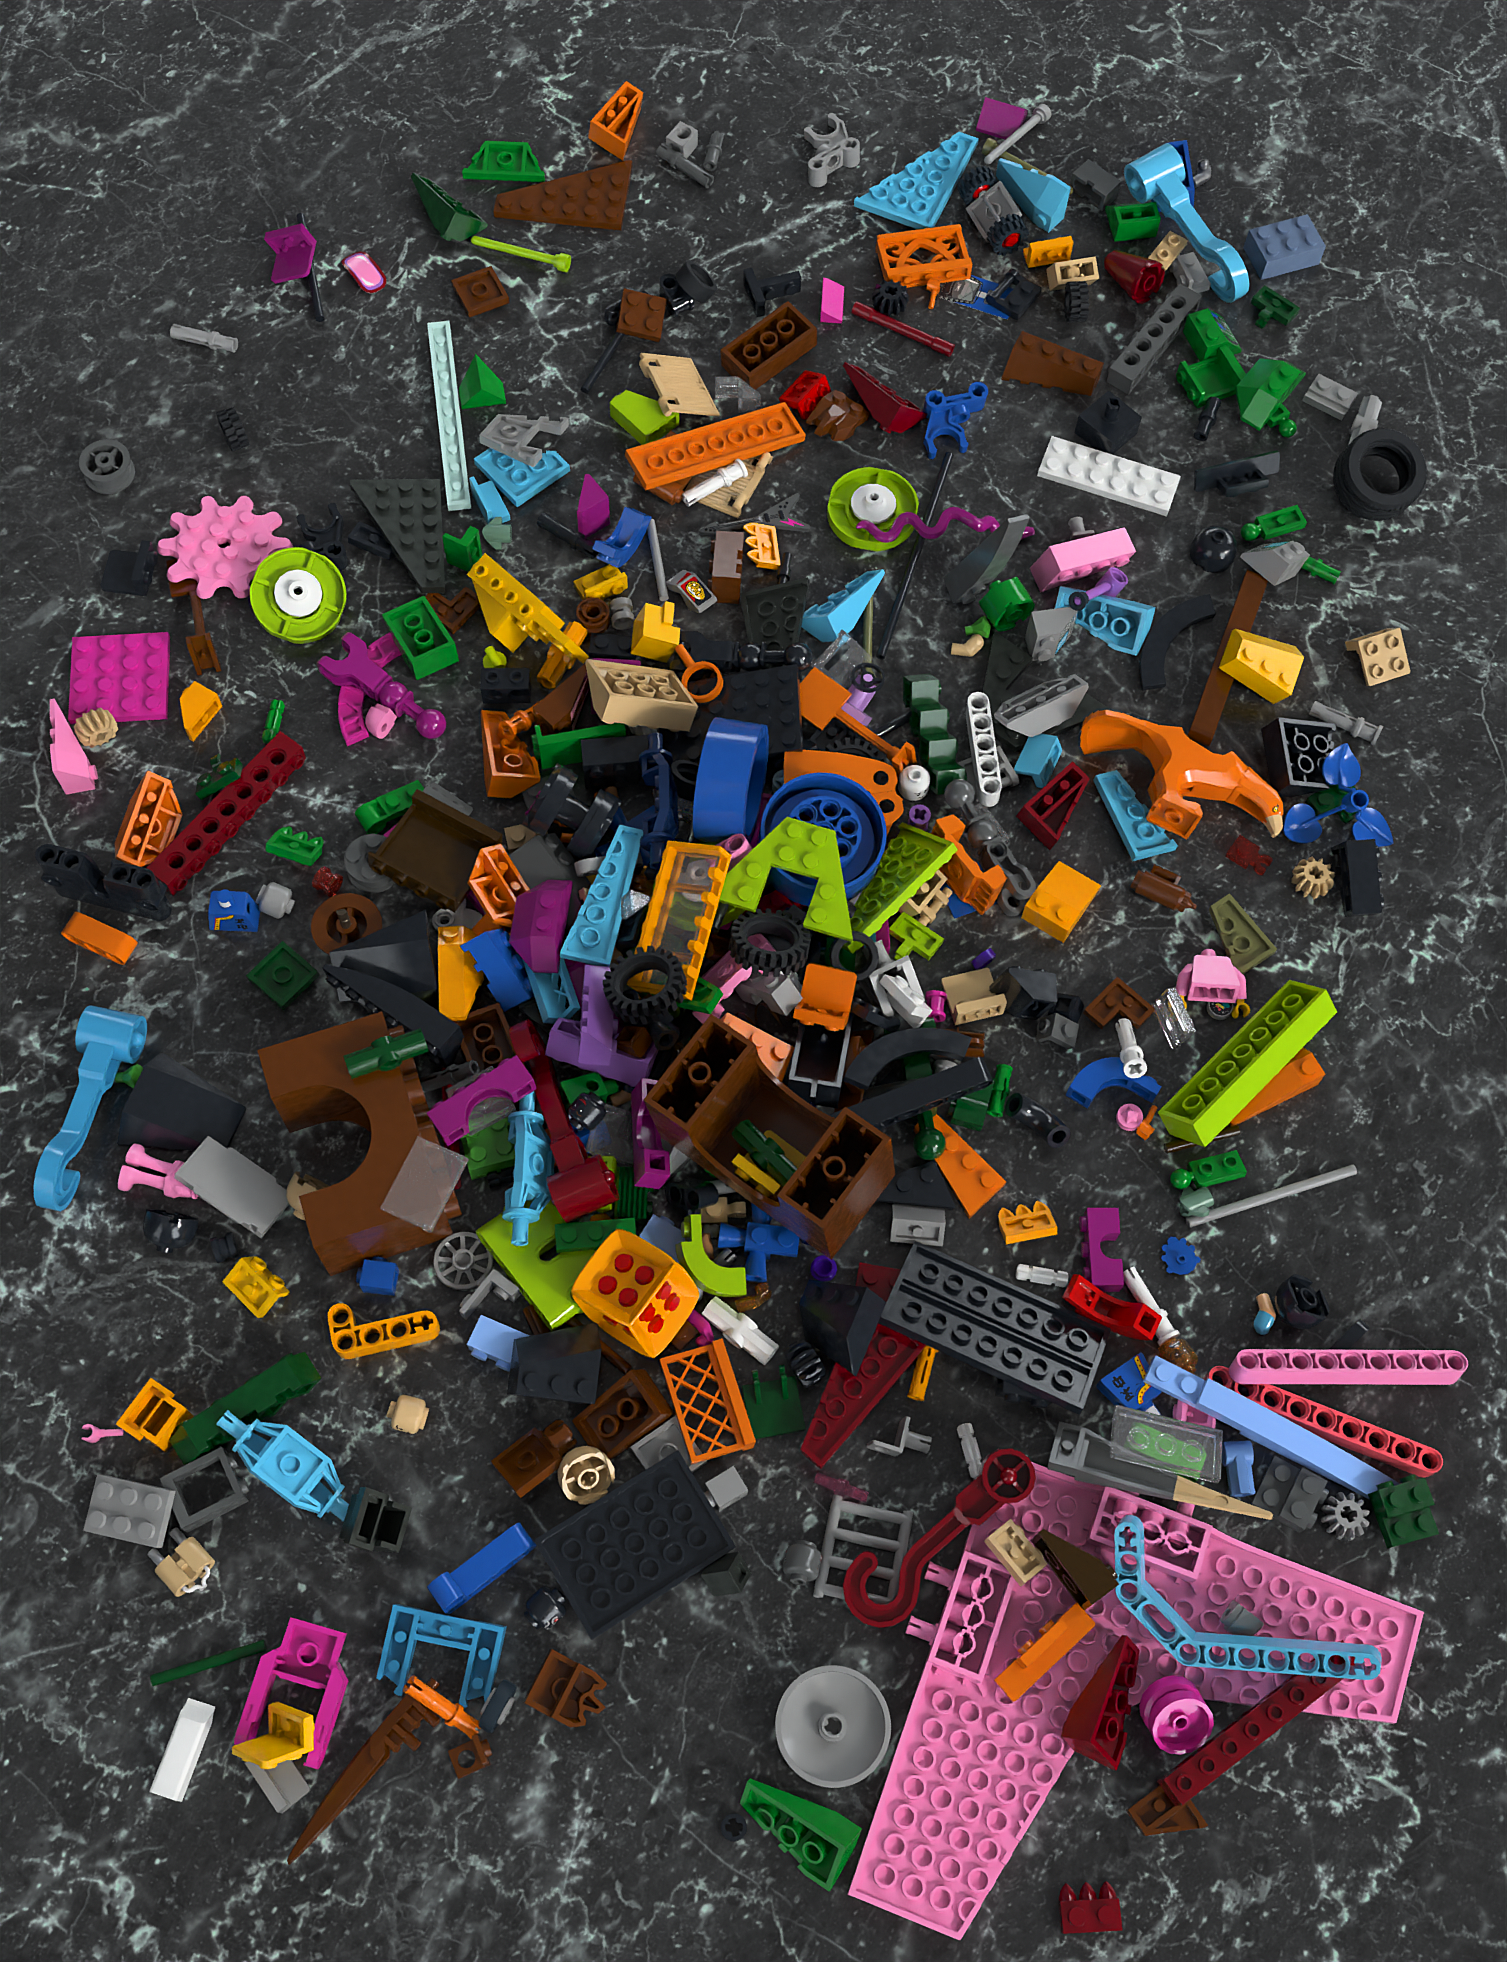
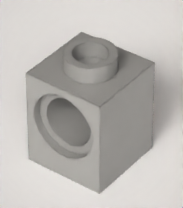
(683, 139)
(725, 1489)

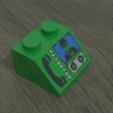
(1208, 332)

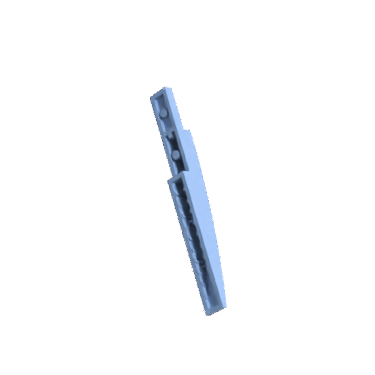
(1265, 1427)

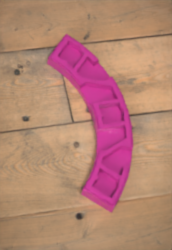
(352, 699)

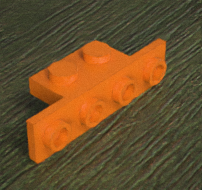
(1042, 1654)

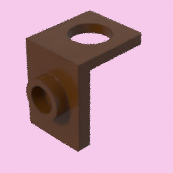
(481, 1751)

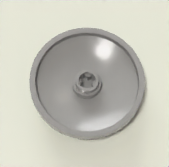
(833, 1726)

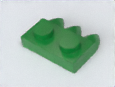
(295, 846)

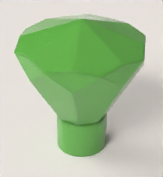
(980, 627)
(130, 1076)

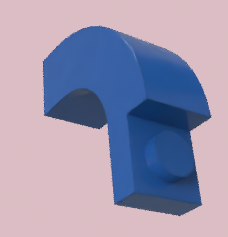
(624, 539)
(1109, 1073)

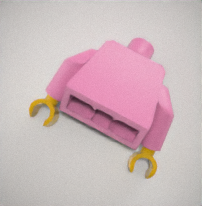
(1213, 980)

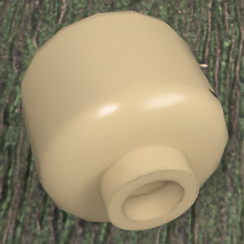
(408, 1414)

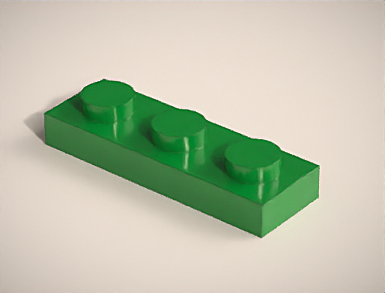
(589, 1234)

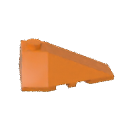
(1294, 1078)

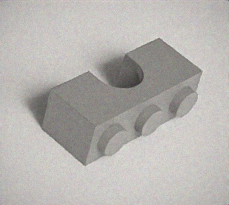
(776, 992)

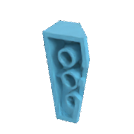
(1039, 196)
(842, 608)
(1112, 619)

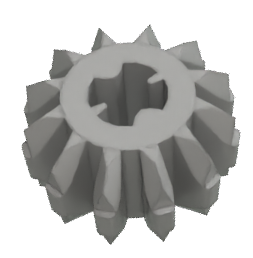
(1348, 1507)

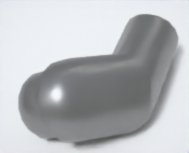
(1203, 172)

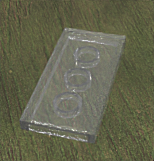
(1166, 1444)

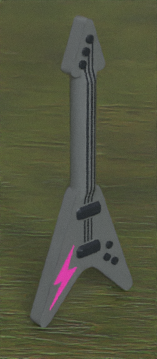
(774, 516)

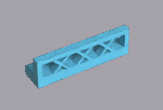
(548, 995)

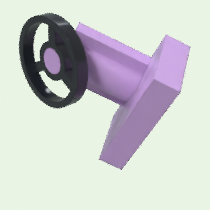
(862, 692)

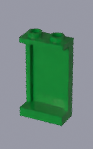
(566, 746)

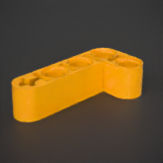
(385, 1328)

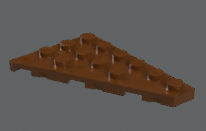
(581, 199)

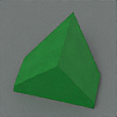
(480, 386)

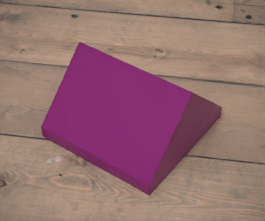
(1000, 118)
(593, 508)

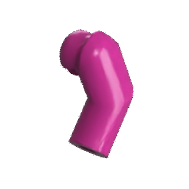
(704, 1328)

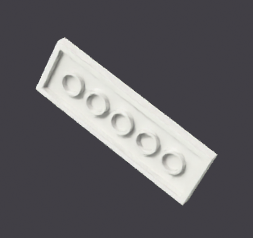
(1109, 476)

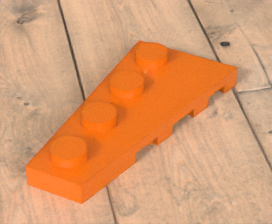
(965, 1170)

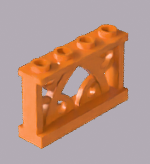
(933, 239)

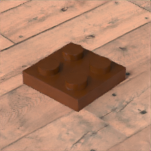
(480, 291)
(641, 315)

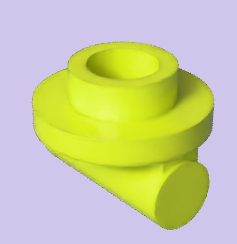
(494, 659)

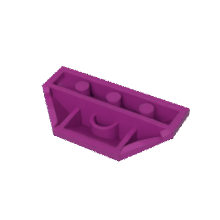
(541, 924)

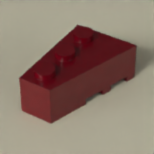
(1052, 806)

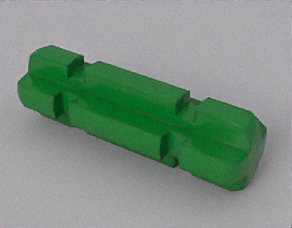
(273, 720)

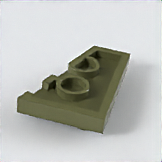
(1240, 935)

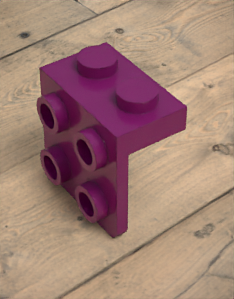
(293, 251)

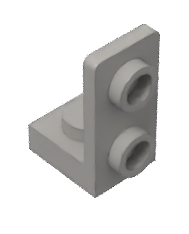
(503, 1289)

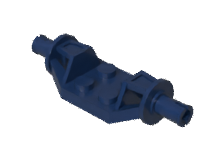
(665, 823)

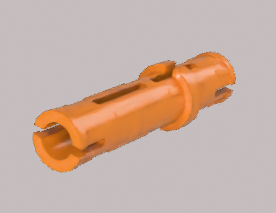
(452, 1713)

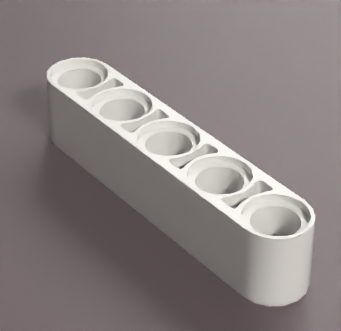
(983, 758)

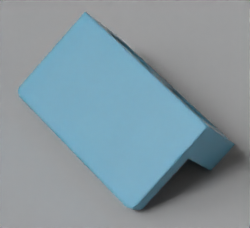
(489, 501)
(1039, 758)

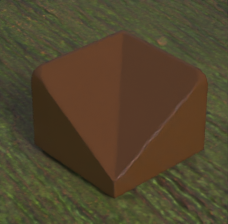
(634, 1040)

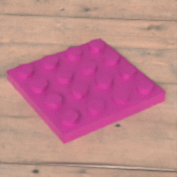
(120, 675)

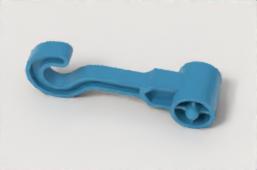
(106, 1041)

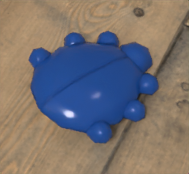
(1179, 1256)

